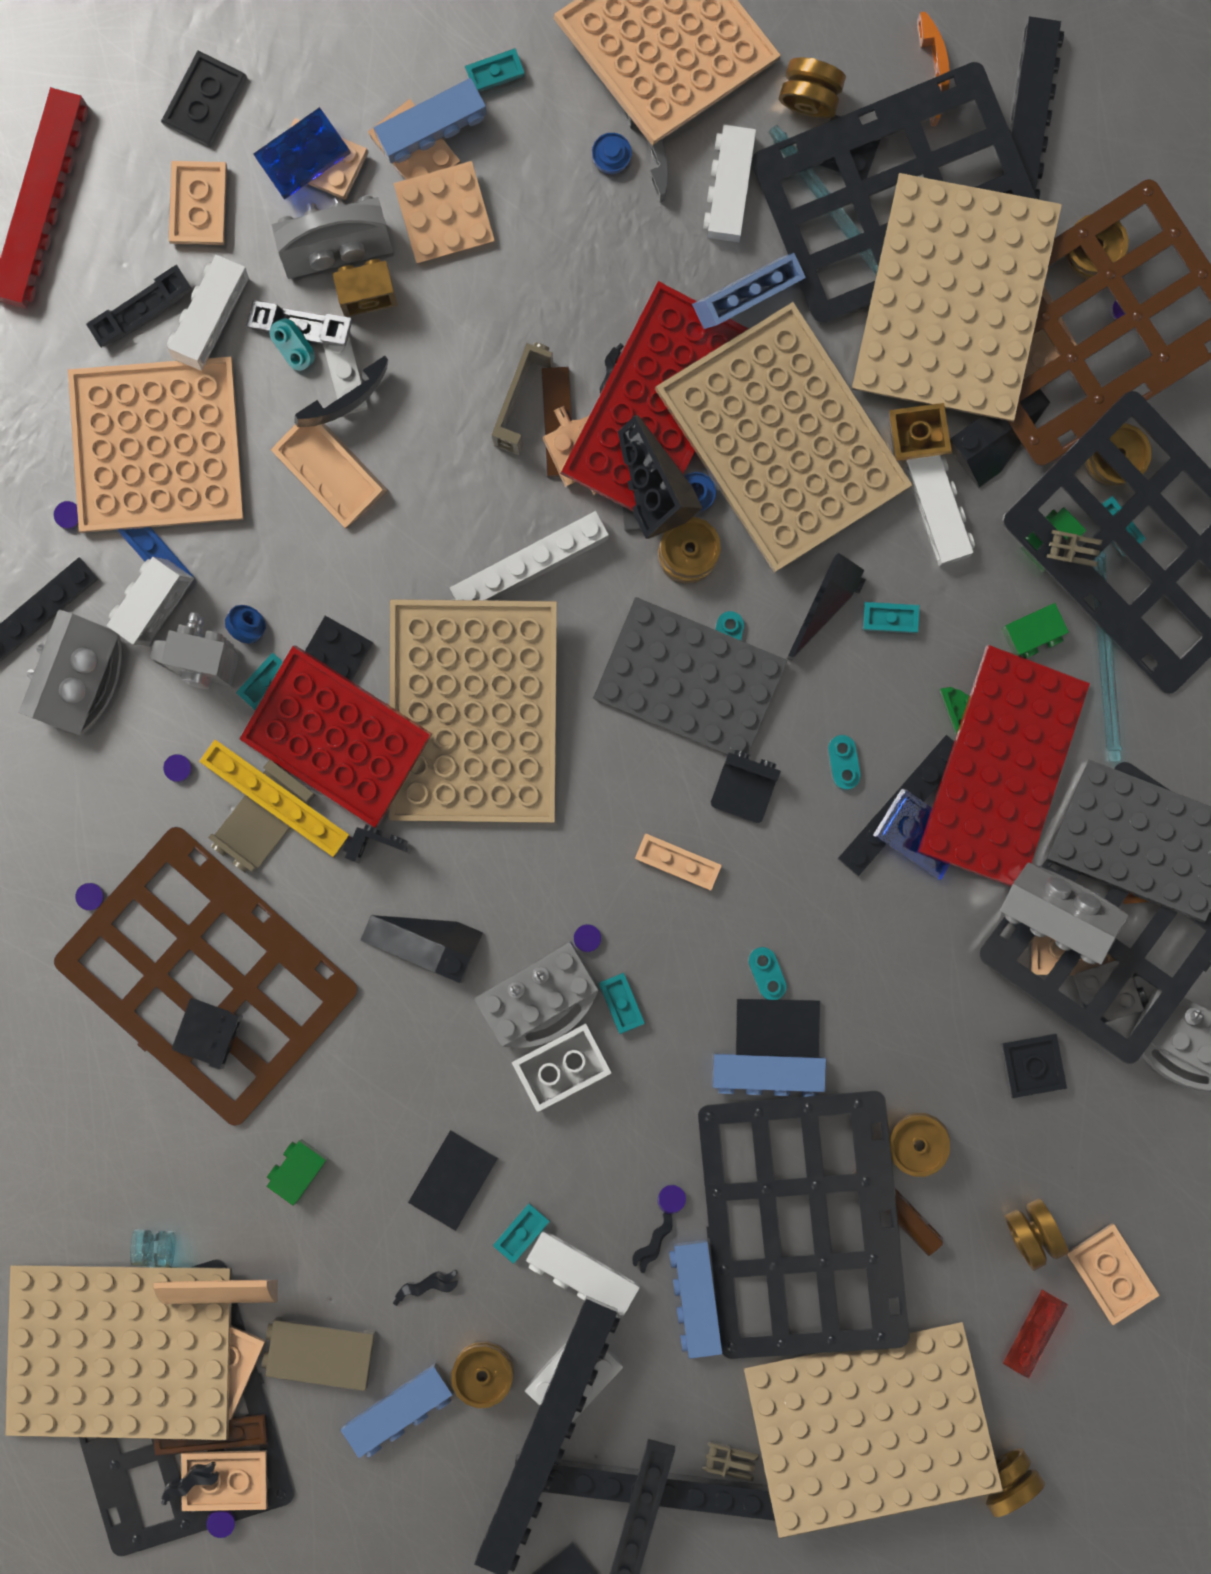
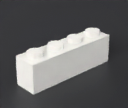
(731, 183)
(207, 312)
(939, 509)
(581, 1272)

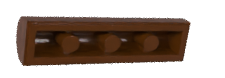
(916, 1225)

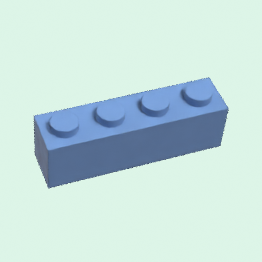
(430, 121)
(748, 291)
(768, 1073)
(697, 1299)
(398, 1410)

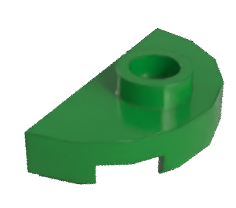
(955, 704)

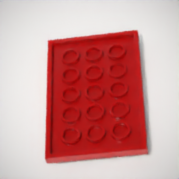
(335, 736)

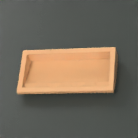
(329, 471)
(217, 1291)

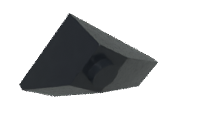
(991, 442)
(659, 487)
(835, 591)
(429, 943)

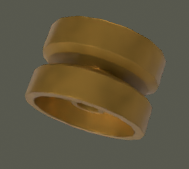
(812, 87)
(1114, 242)
(1132, 444)
(687, 566)
(934, 1153)
(1034, 1235)
(482, 1357)
(1017, 1483)

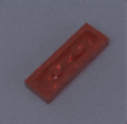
(1035, 1333)

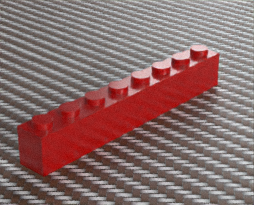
(39, 196)

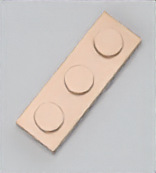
(678, 862)

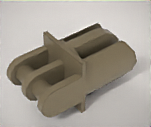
(1071, 547)
(729, 1461)

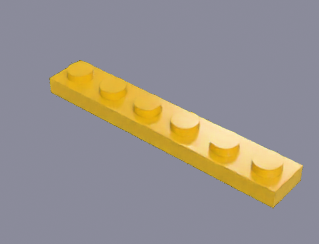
(274, 798)

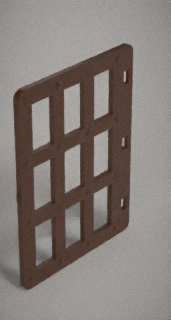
(1157, 372)
(237, 901)

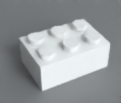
(149, 601)
(561, 1067)
(606, 1369)

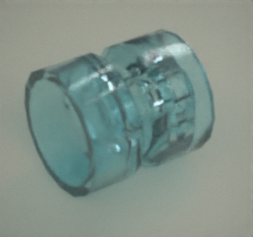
(143, 1246)

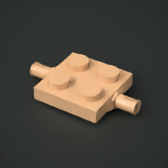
(563, 440)

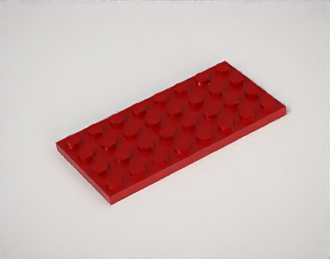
(661, 345)
(1003, 766)

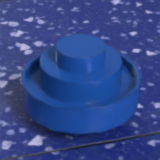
(611, 153)
(703, 487)
(245, 624)

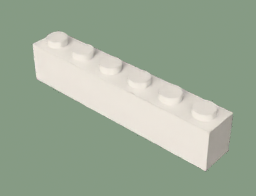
(533, 560)

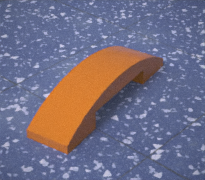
(930, 36)

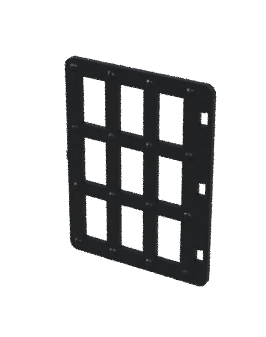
(846, 134)
(1114, 615)
(1003, 954)
(876, 1193)
(113, 1488)

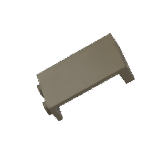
(501, 436)
(252, 830)
(318, 1354)

